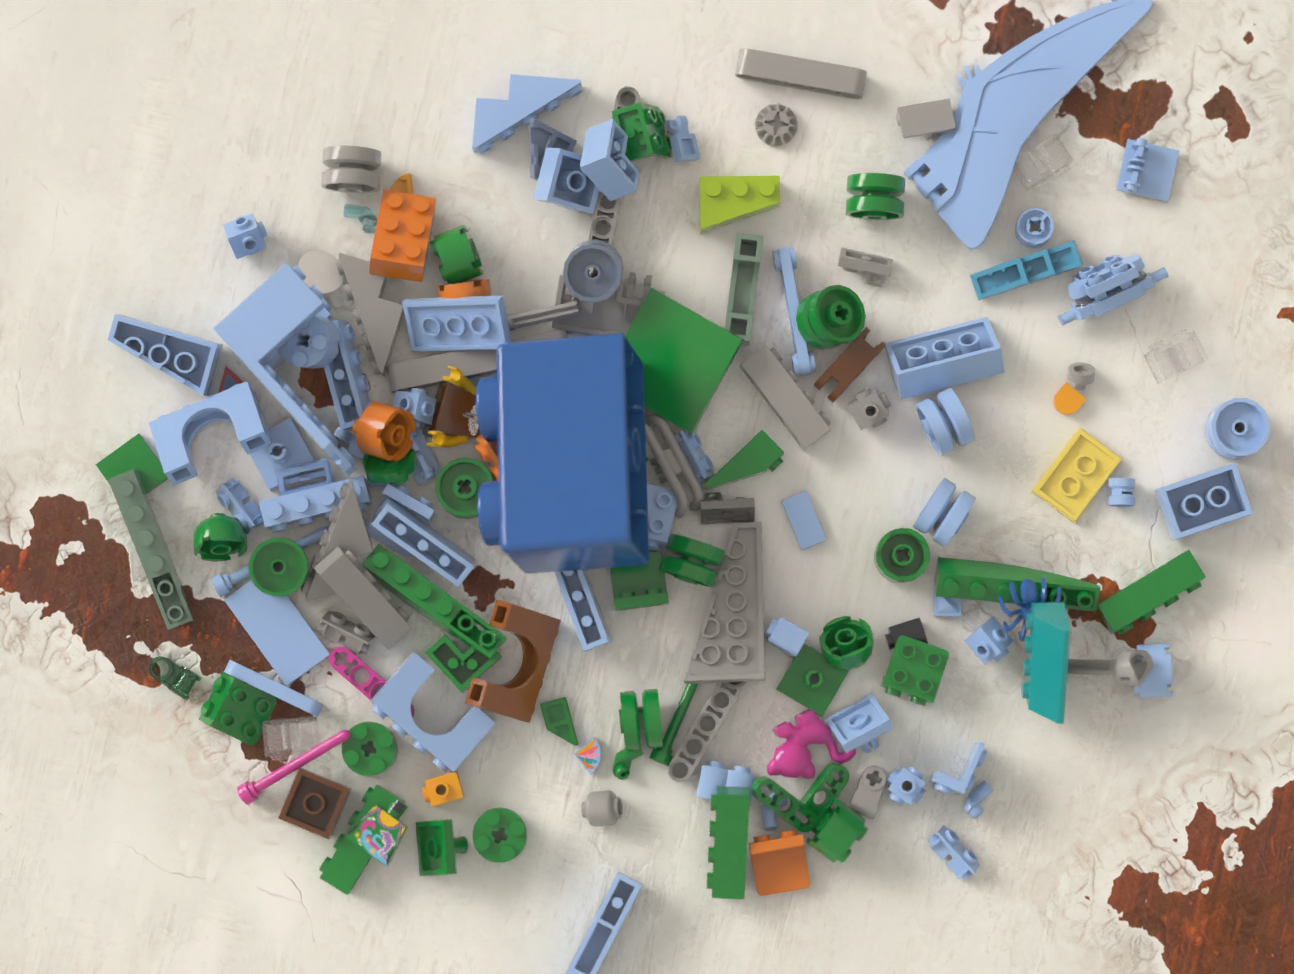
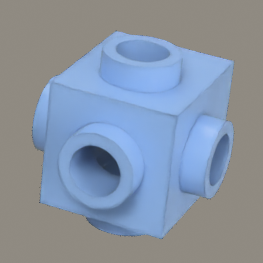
(245, 235)
(419, 405)
(989, 641)
(895, 783)

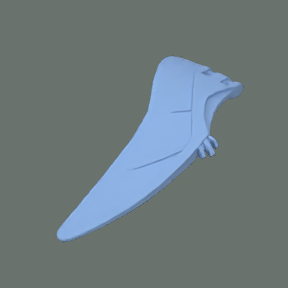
(1003, 110)

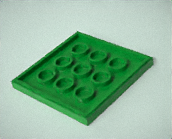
(681, 358)

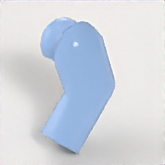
(976, 796)

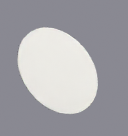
(320, 271)

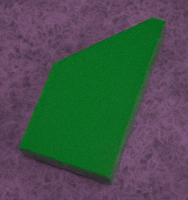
(559, 720)

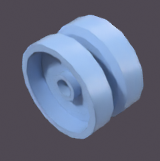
(945, 422)
(1222, 433)
(946, 513)

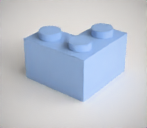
(606, 160)

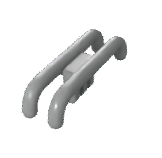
(671, 463)

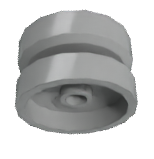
(351, 169)

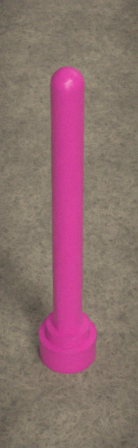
(250, 791)

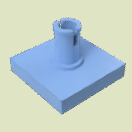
(285, 451)
(859, 724)

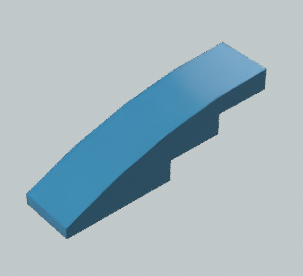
(1026, 270)

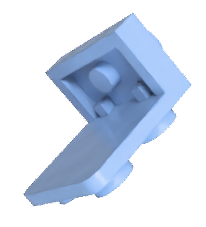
(420, 508)
(661, 512)
(948, 784)

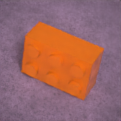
(402, 235)

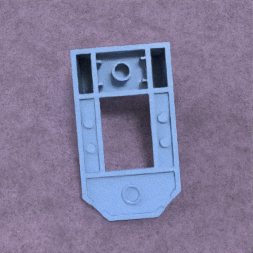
(267, 322)

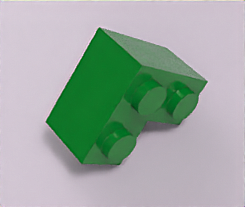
(460, 666)

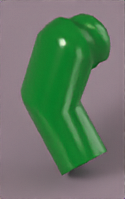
(623, 762)

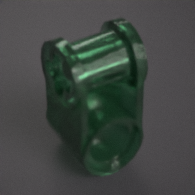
(175, 677)

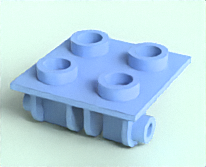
(1147, 169)

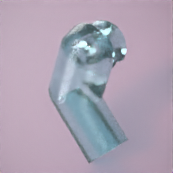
(364, 215)

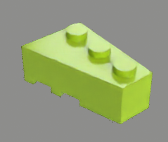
(735, 198)

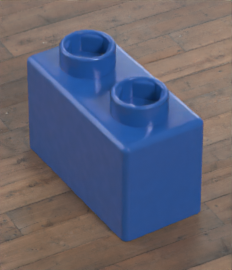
(566, 454)

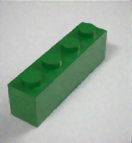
(1149, 592)
(730, 842)
(349, 859)

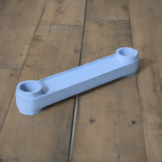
(785, 261)

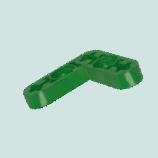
(806, 805)

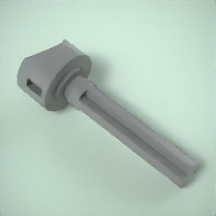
(543, 315)
(1126, 667)

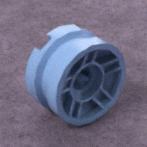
(1036, 238)

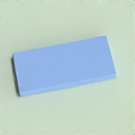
(456, 323)
(278, 631)

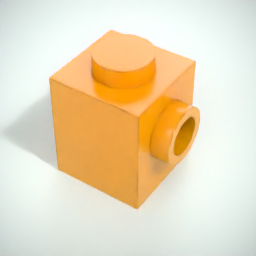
(443, 789)

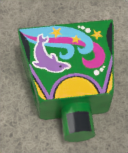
(380, 831)

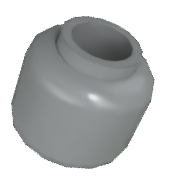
(602, 808)

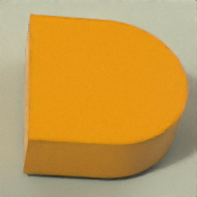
(1067, 400)

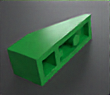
(752, 460)

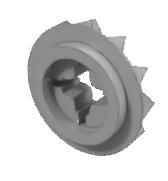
(766, 131)

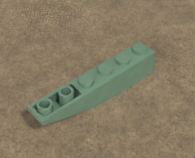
(151, 547)

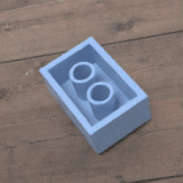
(1203, 502)

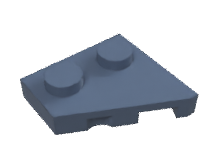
(541, 137)

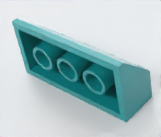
(1047, 660)

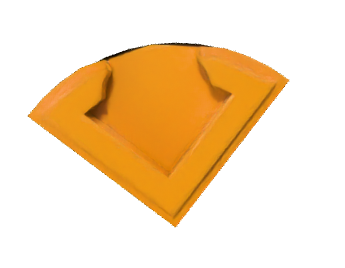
(403, 184)

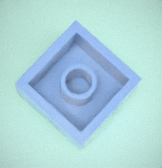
(564, 183)

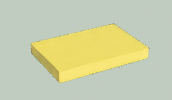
(1076, 475)

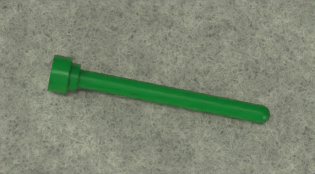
(663, 754)

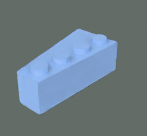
(178, 354)

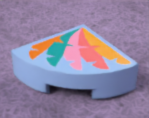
(589, 755)

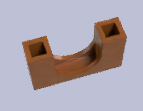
(537, 637)

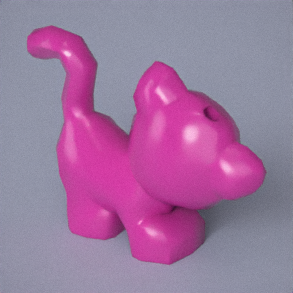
(793, 756)

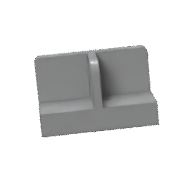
(926, 118)

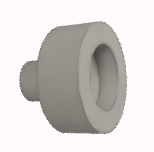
(1081, 375)

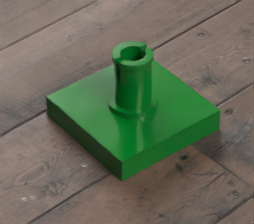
(811, 680)
(438, 847)

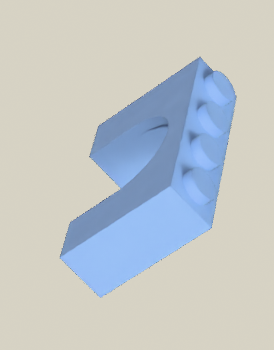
(176, 430)
(395, 702)

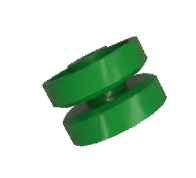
(875, 196)
(830, 317)
(450, 481)
(278, 550)
(692, 558)
(640, 719)

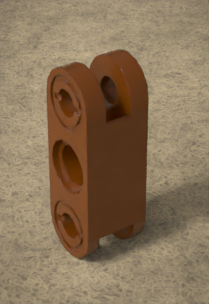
(850, 364)

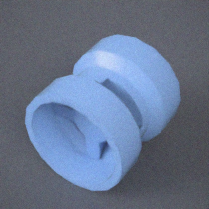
(1121, 492)

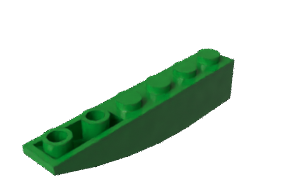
(990, 580)
(432, 602)

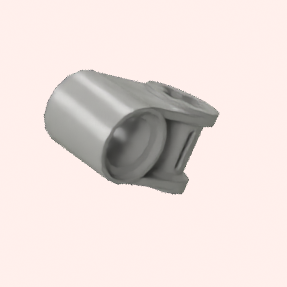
(867, 797)

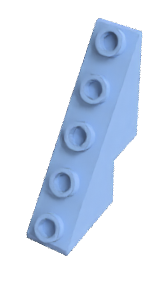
(526, 100)

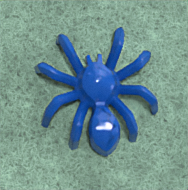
(1029, 595)

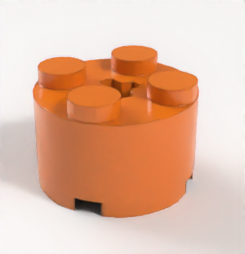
(384, 431)

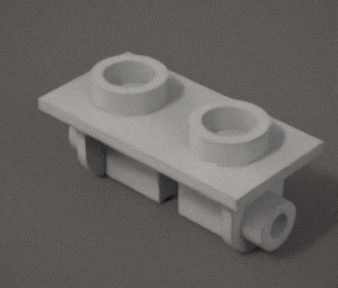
(357, 635)

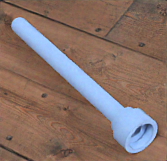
(225, 583)

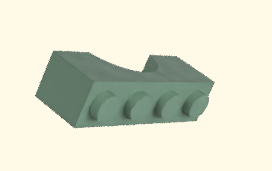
(743, 285)

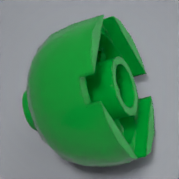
(219, 537)
(846, 642)

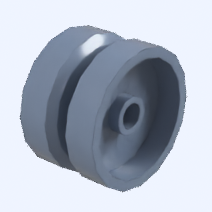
(597, 255)

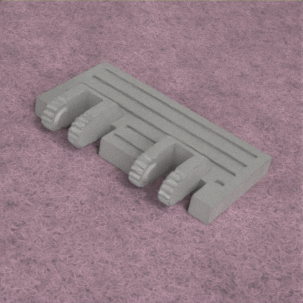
(605, 316)

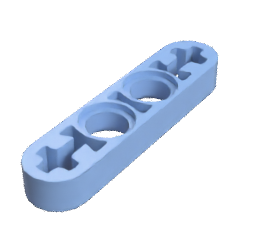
(273, 688)

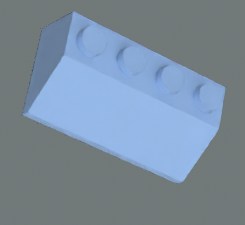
(944, 358)

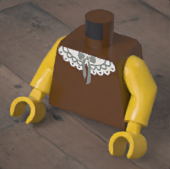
(454, 412)

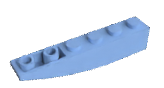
(605, 925)

